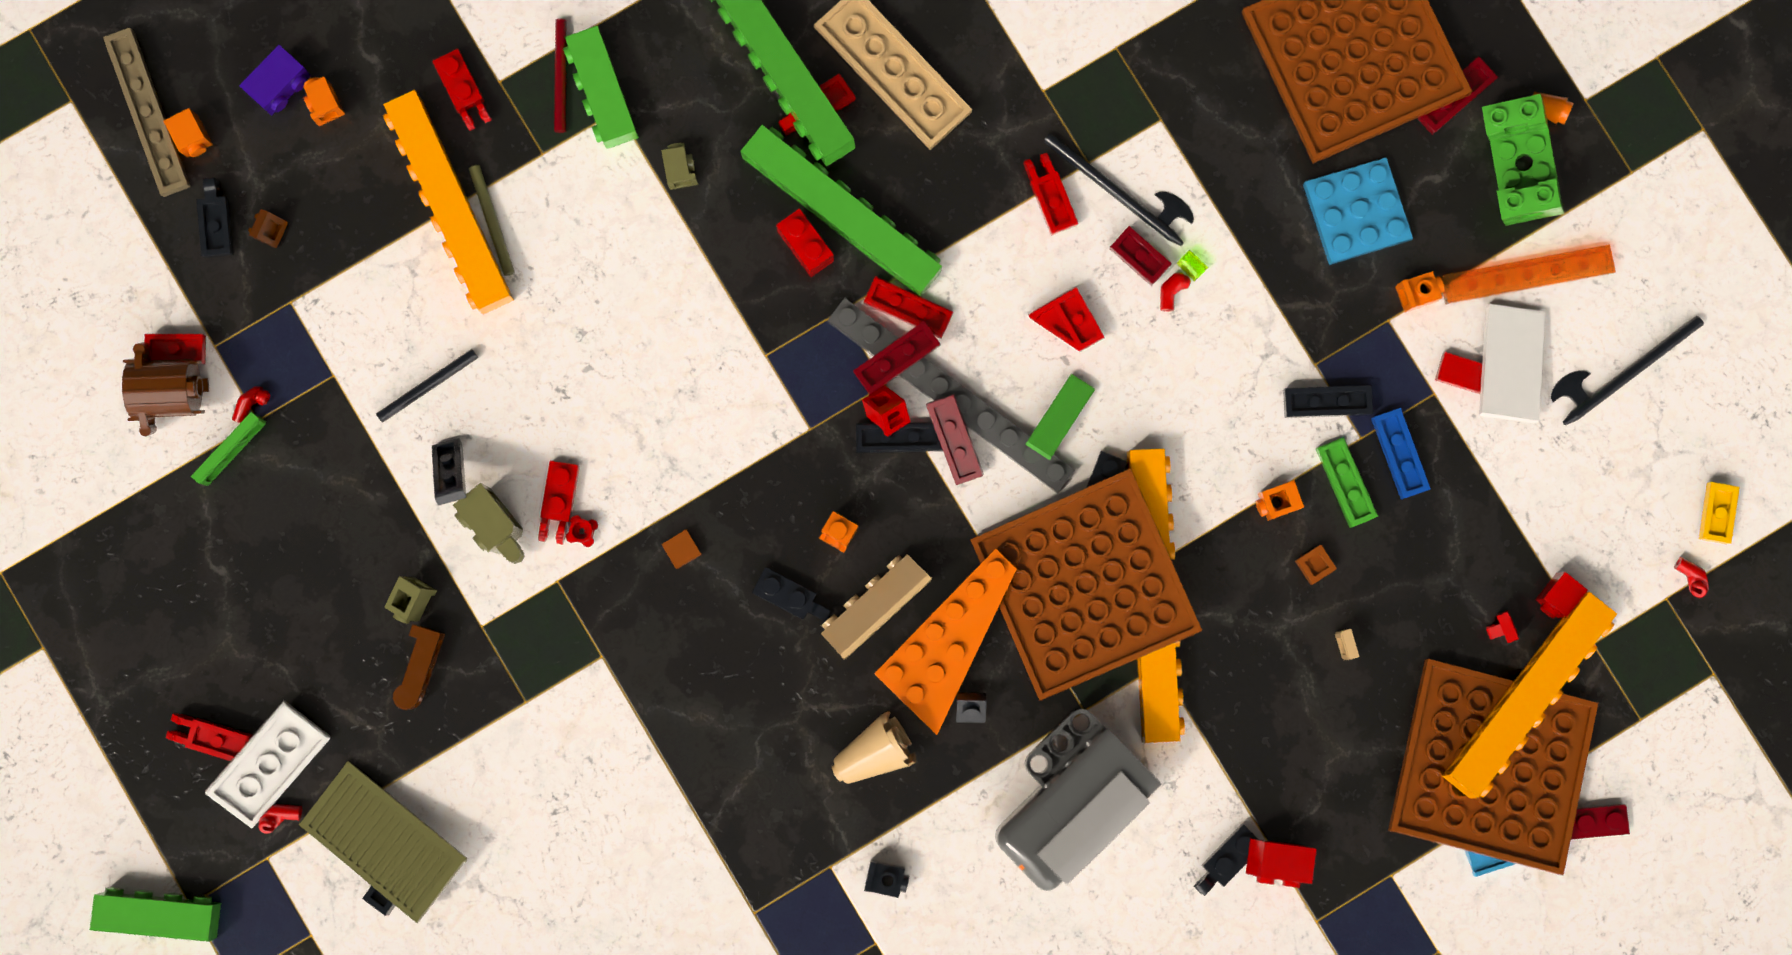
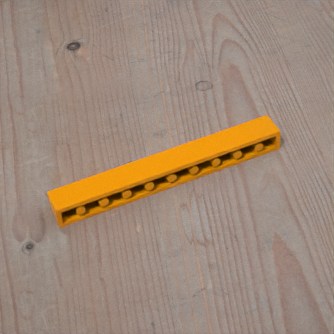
(1158, 670)

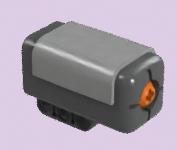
(1080, 805)

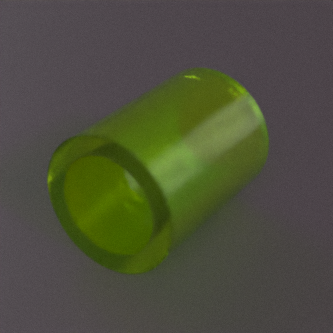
(1192, 265)

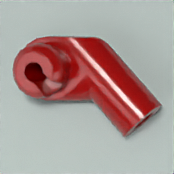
(1170, 287)
(276, 815)

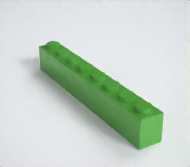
(789, 78)
(841, 210)

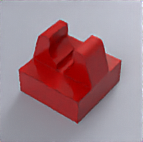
(1503, 627)

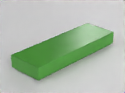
(1060, 416)
(229, 449)
(1346, 482)

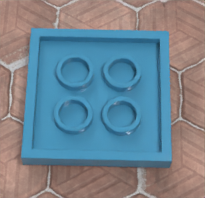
(1357, 211)

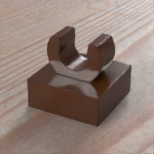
(268, 228)

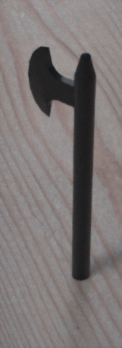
(1173, 205)
(1571, 384)

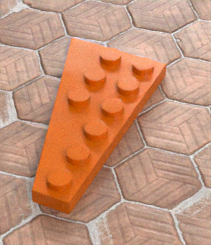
(939, 653)

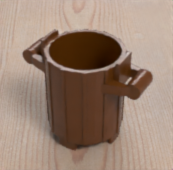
(160, 388)

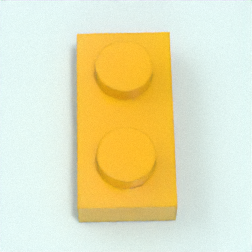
(1719, 513)

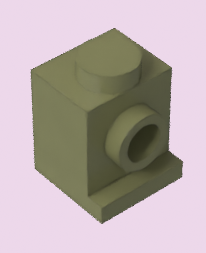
(678, 167)
(409, 599)

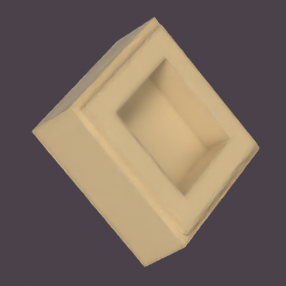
(1347, 644)

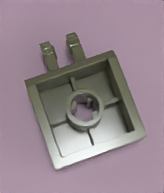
(491, 522)

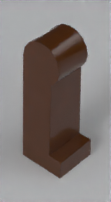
(420, 667)

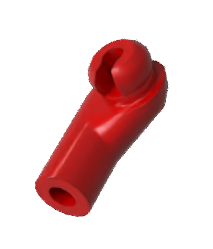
(248, 399)
(1695, 576)

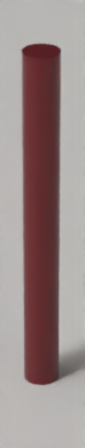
(560, 76)

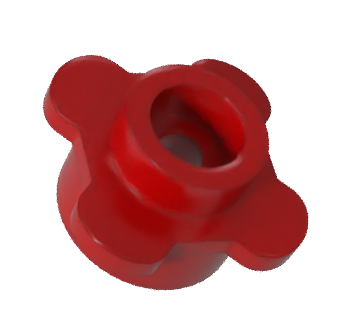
(578, 523)

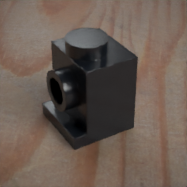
(878, 870)

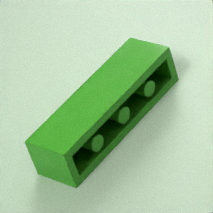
(601, 88)
(155, 916)

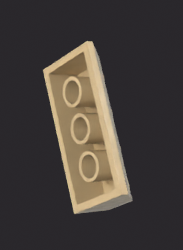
(876, 606)

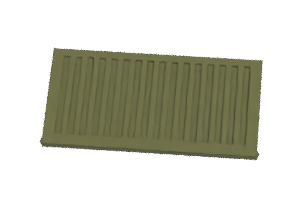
(383, 842)

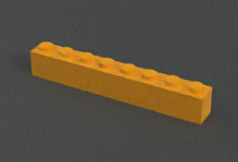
(448, 202)
(1529, 696)

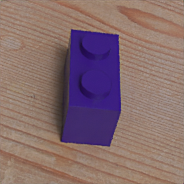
(275, 80)

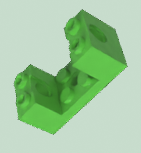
(1515, 131)

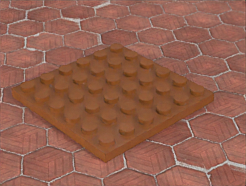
(1355, 66)
(1089, 585)
(1531, 804)

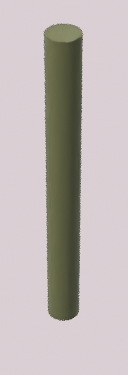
(491, 220)

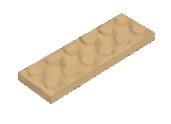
(893, 69)

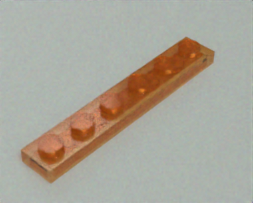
(1528, 274)

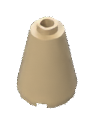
(875, 751)

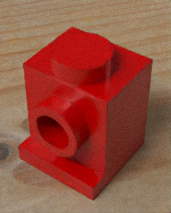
(886, 410)

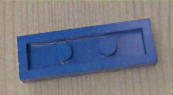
(1400, 453)

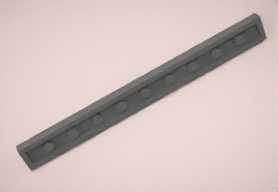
(938, 384)

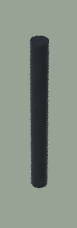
(427, 385)

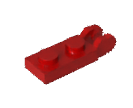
(461, 86)
(1051, 196)
(558, 499)
(208, 737)

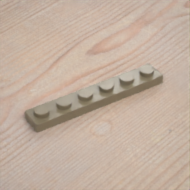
(146, 112)

